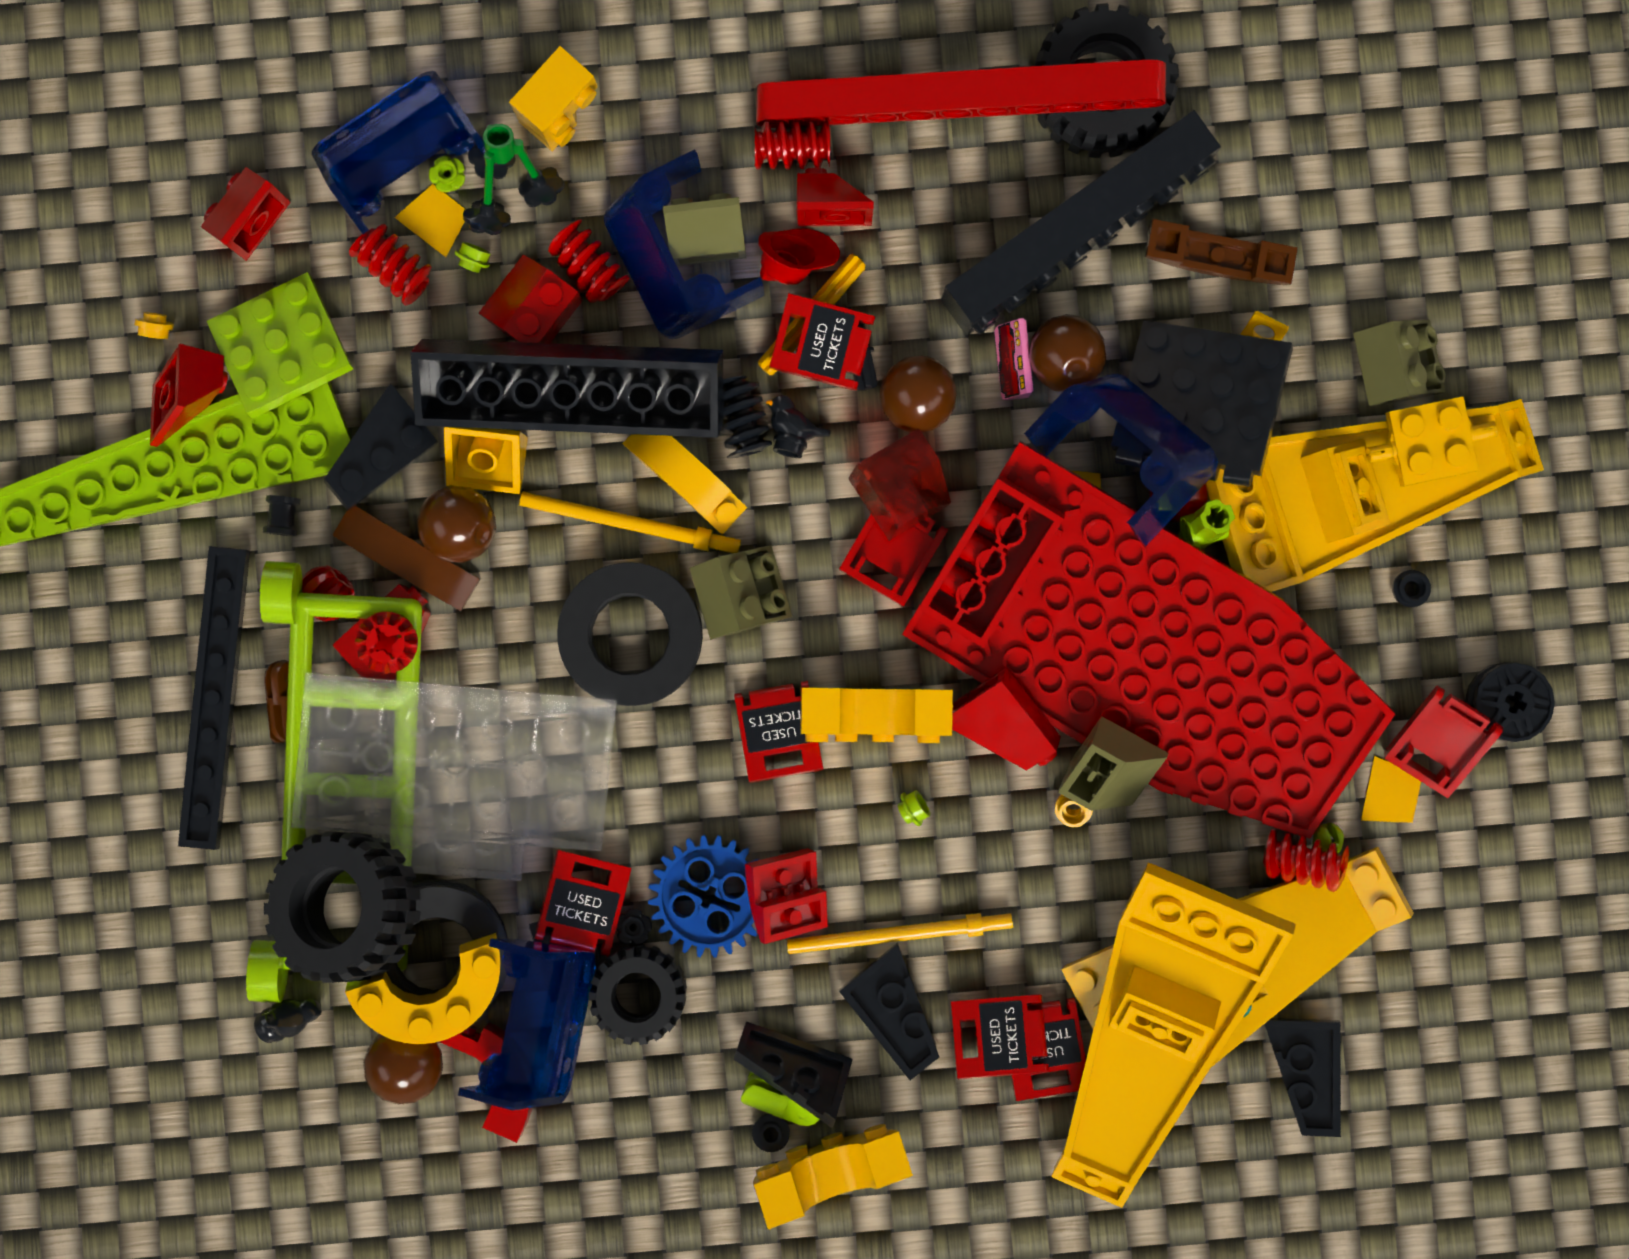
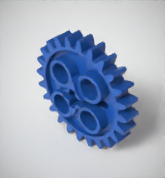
(695, 927)

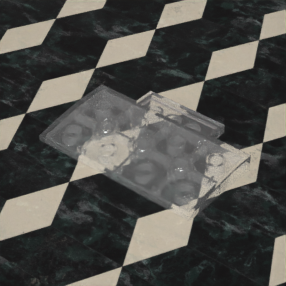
(453, 770)

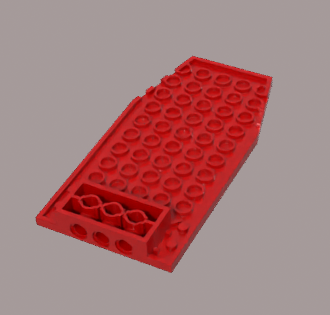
(1154, 642)

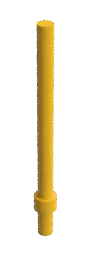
(701, 538)
(972, 924)

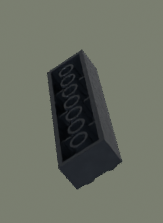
(1080, 223)
(568, 387)

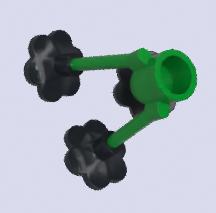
(500, 150)

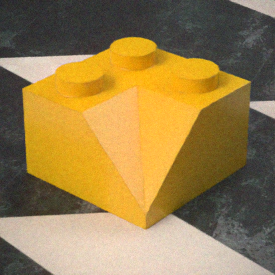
(551, 98)

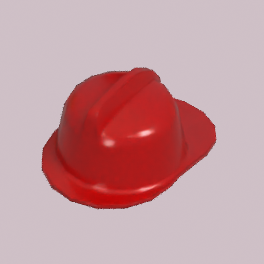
(794, 253)

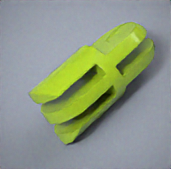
(770, 1100)

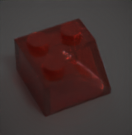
(901, 484)

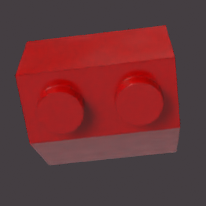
(245, 213)
(531, 303)

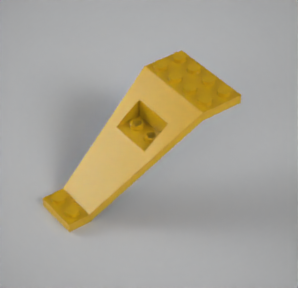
(1330, 504)
(1324, 934)
(1169, 1003)

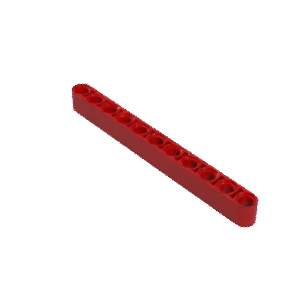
(964, 94)

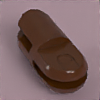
(276, 698)

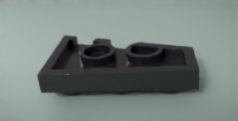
(378, 450)
(892, 1012)
(796, 1068)

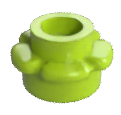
(450, 183)
(473, 257)
(913, 808)

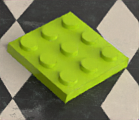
(279, 345)

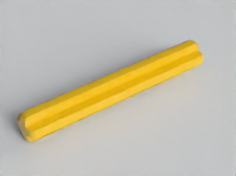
(830, 294)

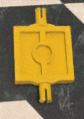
(1431, 441)

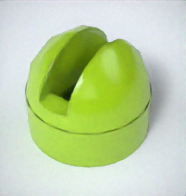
(1324, 832)

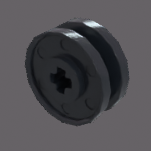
(1525, 687)

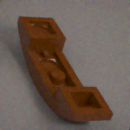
(1220, 255)
(406, 557)

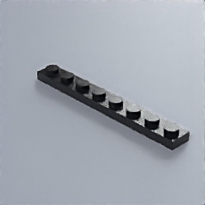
(214, 698)

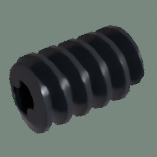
(743, 418)

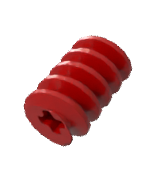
(792, 145)
(585, 263)
(391, 264)
(1305, 862)

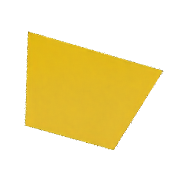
(434, 219)
(1390, 794)

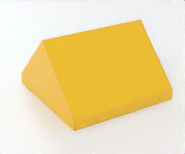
(485, 458)

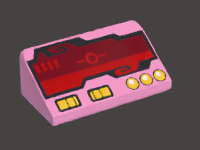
(1013, 360)

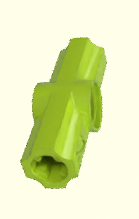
(1207, 524)

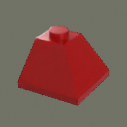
(830, 201)
(184, 390)

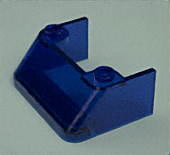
(392, 141)
(671, 301)
(1179, 457)
(541, 1026)

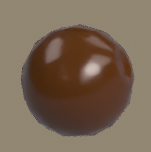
(1066, 352)
(918, 394)
(456, 524)
(402, 1070)

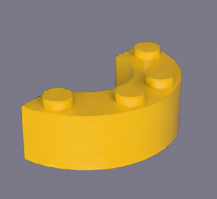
(875, 712)
(435, 1015)
(828, 1170)

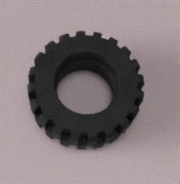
(1129, 40)
(298, 907)

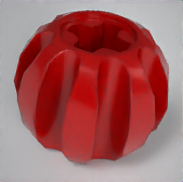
(326, 581)

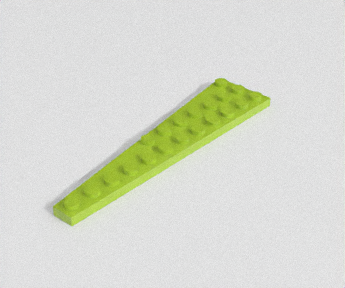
(204, 461)

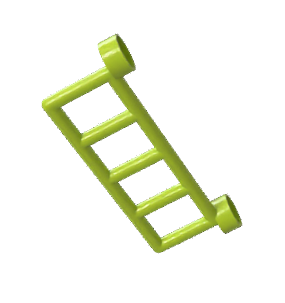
(286, 604)

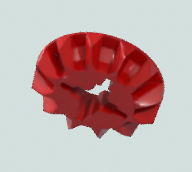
(403, 649)

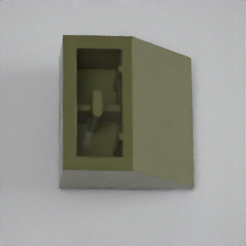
(705, 230)
(1399, 361)
(740, 591)
(1110, 768)

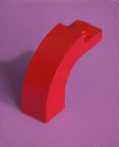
(499, 1120)

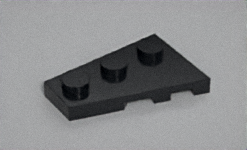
(1311, 1070)

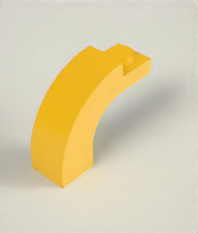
(687, 478)

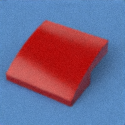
(786, 895)

